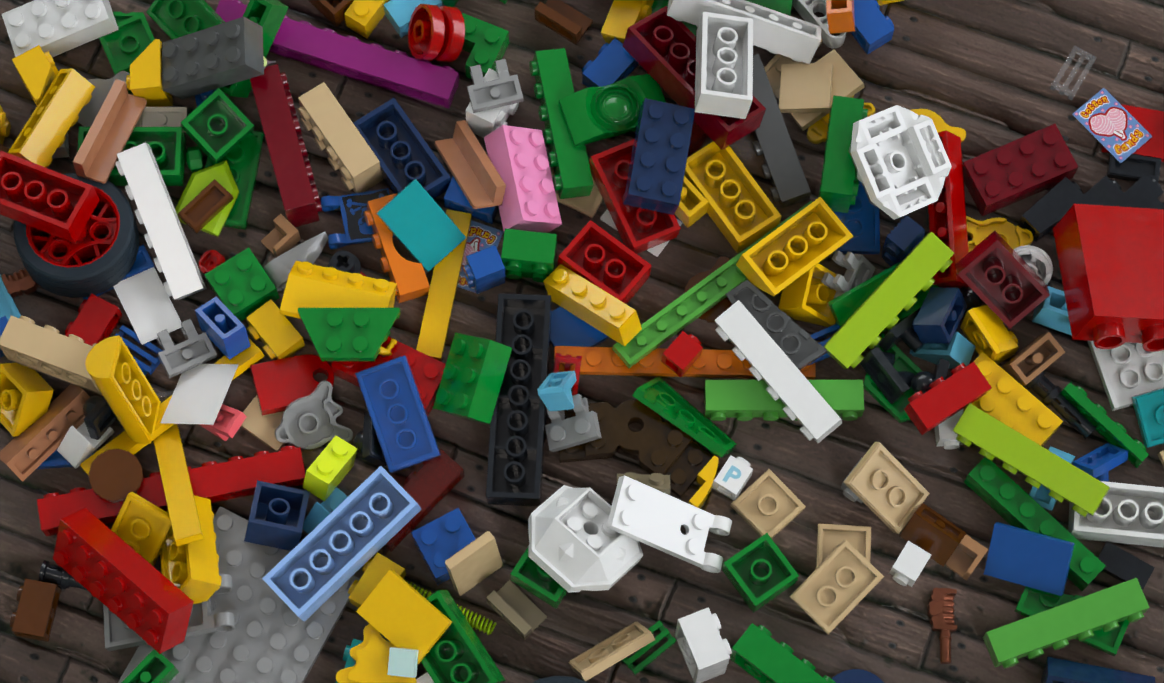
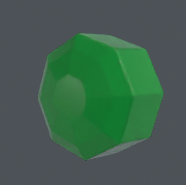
(194, 159)

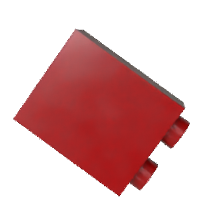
(1113, 274)

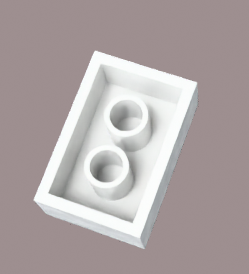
(702, 645)

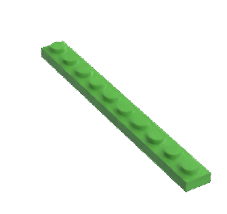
(686, 308)

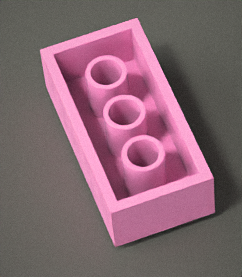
(524, 167)

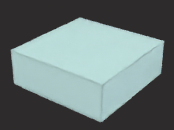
(402, 662)

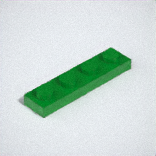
(1108, 429)

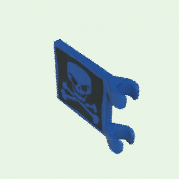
(352, 212)

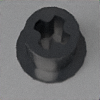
(345, 262)

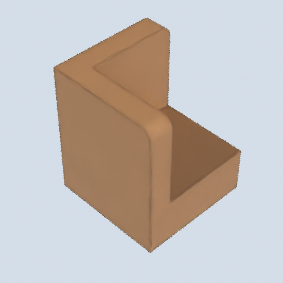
(282, 237)
(966, 557)

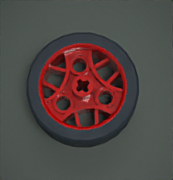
(67, 274)

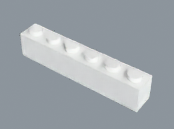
(771, 28)
(161, 222)
(778, 372)

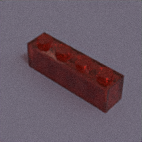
(428, 489)

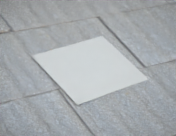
(199, 394)

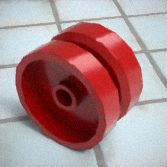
(436, 32)

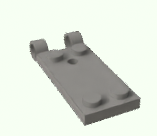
(201, 621)

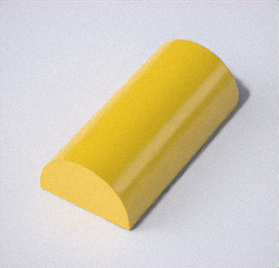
(124, 388)

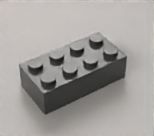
(212, 58)

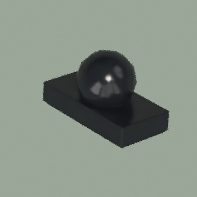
(923, 379)
(97, 416)
(368, 443)

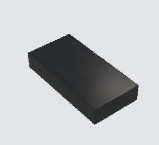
(1134, 168)
(1124, 565)

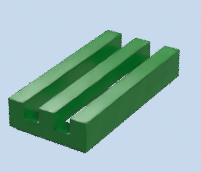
(664, 634)

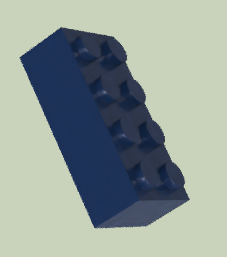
(402, 150)
(659, 156)

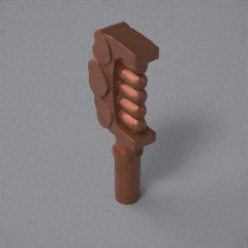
(21, 282)
(941, 614)

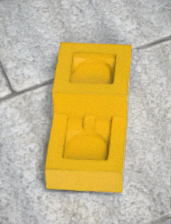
(705, 479)

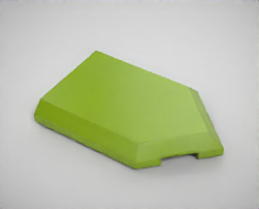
(199, 181)

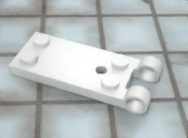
(657, 519)

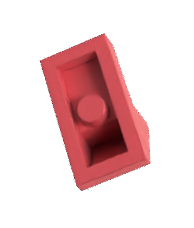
(226, 423)

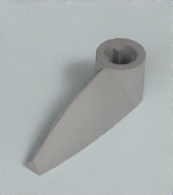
(308, 251)

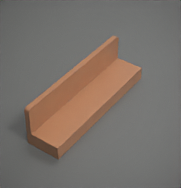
(108, 133)
(472, 167)
(44, 436)

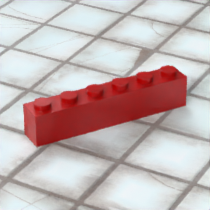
(948, 213)

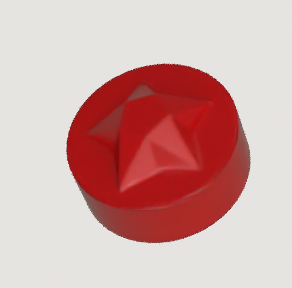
(210, 260)

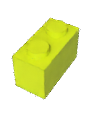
(330, 468)

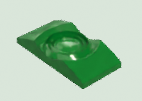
(608, 109)

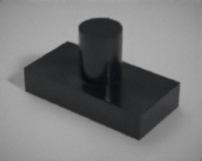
(905, 332)

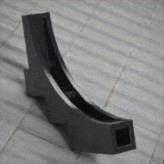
(1055, 204)

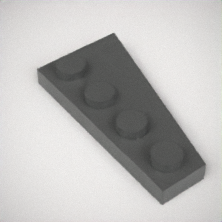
(791, 338)

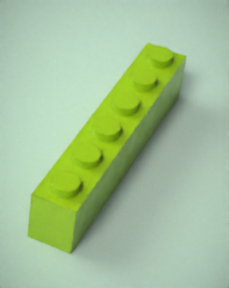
(888, 300)
(1030, 459)

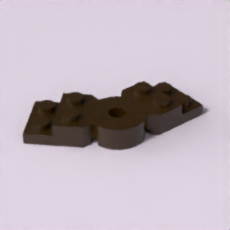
(659, 444)

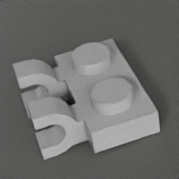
(494, 93)
(857, 272)
(187, 354)
(575, 430)

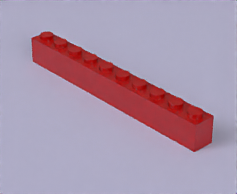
(211, 481)

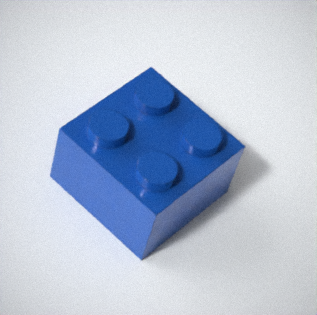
(441, 540)

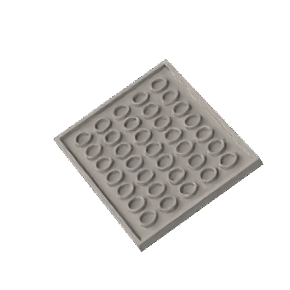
(268, 637)

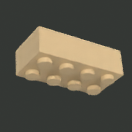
(340, 139)
(47, 351)

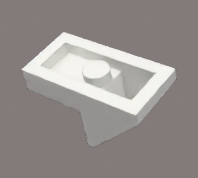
(79, 445)

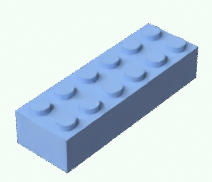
(342, 543)

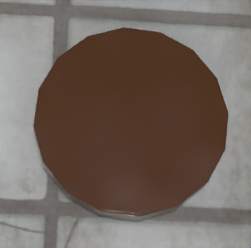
(115, 475)

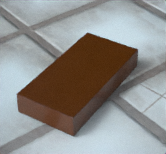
(205, 206)

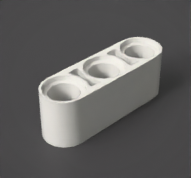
(807, 8)

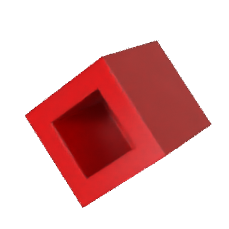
(682, 353)

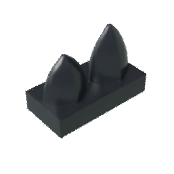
(880, 369)

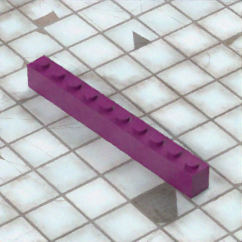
(357, 59)

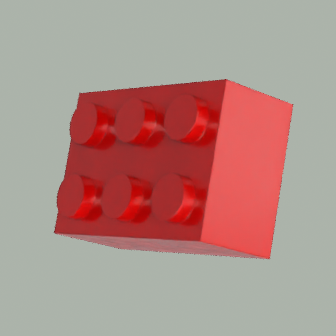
(605, 262)

